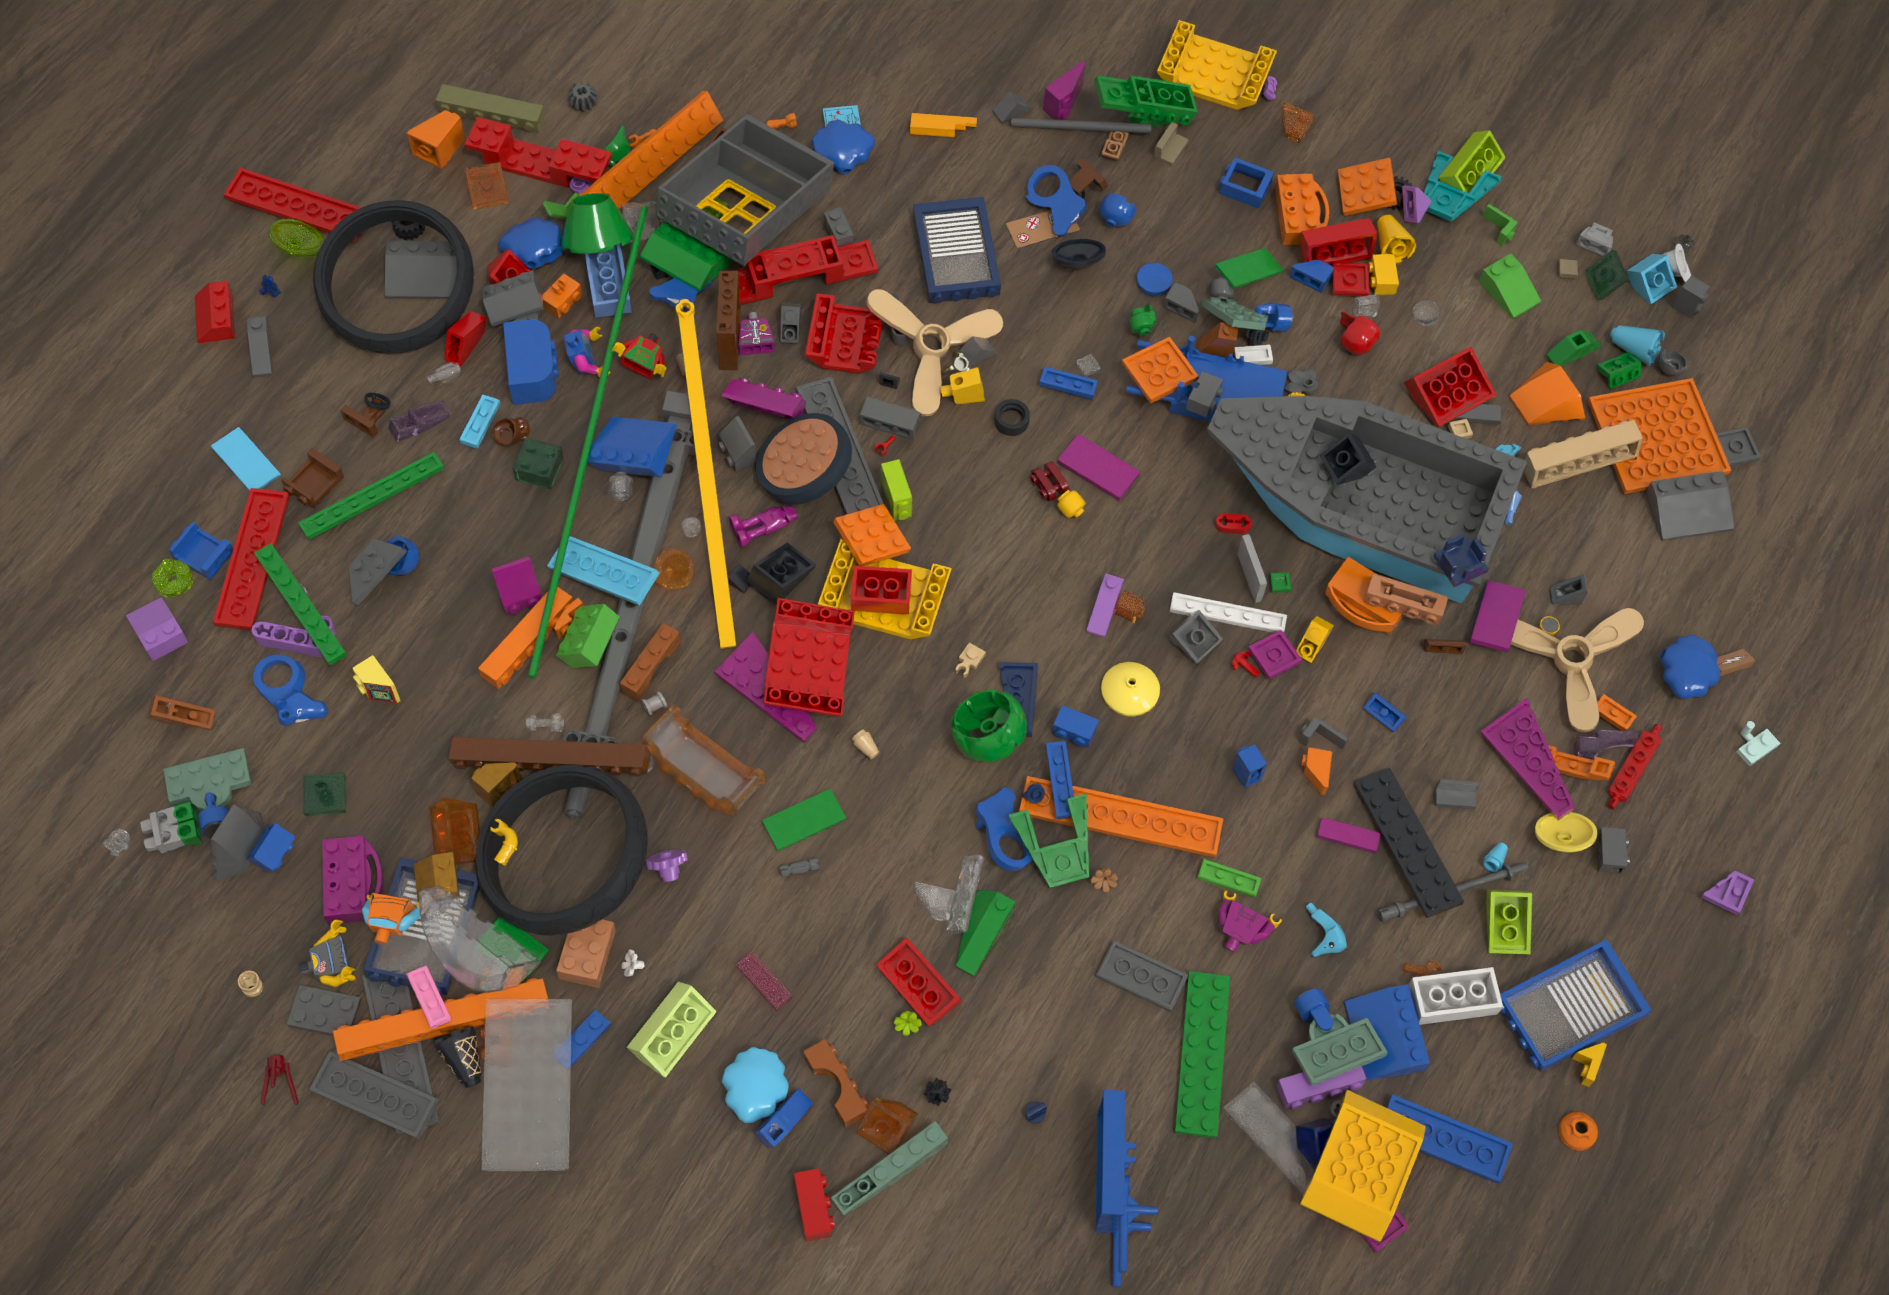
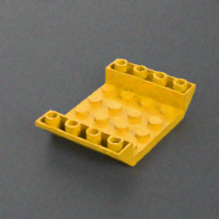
(1215, 69)
(925, 597)
(1364, 1166)

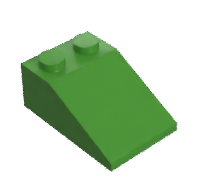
(1510, 286)

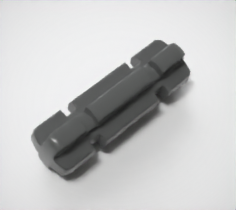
(799, 867)

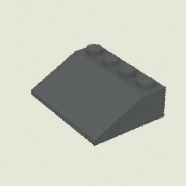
(419, 269)
(1691, 505)

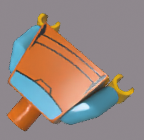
(389, 915)

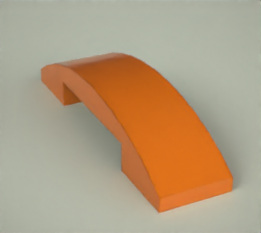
(1582, 767)

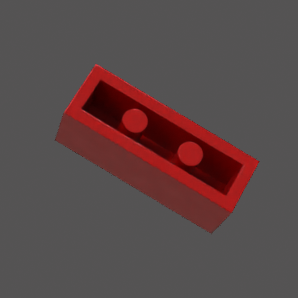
(814, 1204)

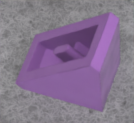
(1414, 203)

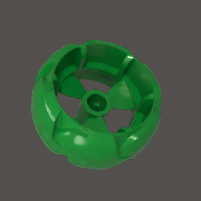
(997, 742)

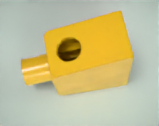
(965, 387)

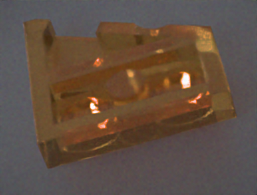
(1296, 121)

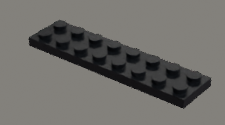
(1408, 843)

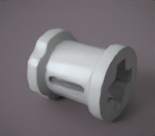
(654, 703)

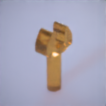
(1425, 970)

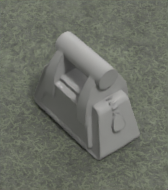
(1596, 239)

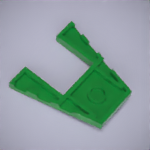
(1062, 861)

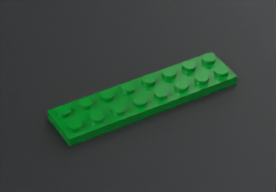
(1202, 1055)

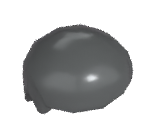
(1672, 363)

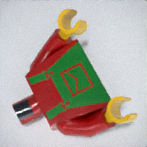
(642, 355)

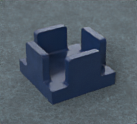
(1462, 559)

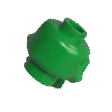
(1142, 320)

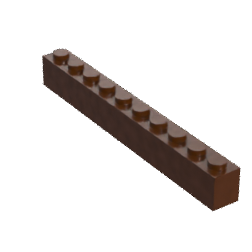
(542, 754)

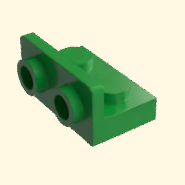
(1620, 369)

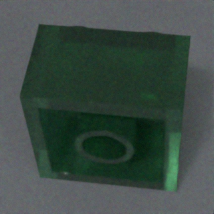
(538, 463)

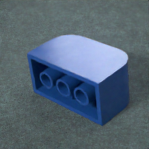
(530, 361)

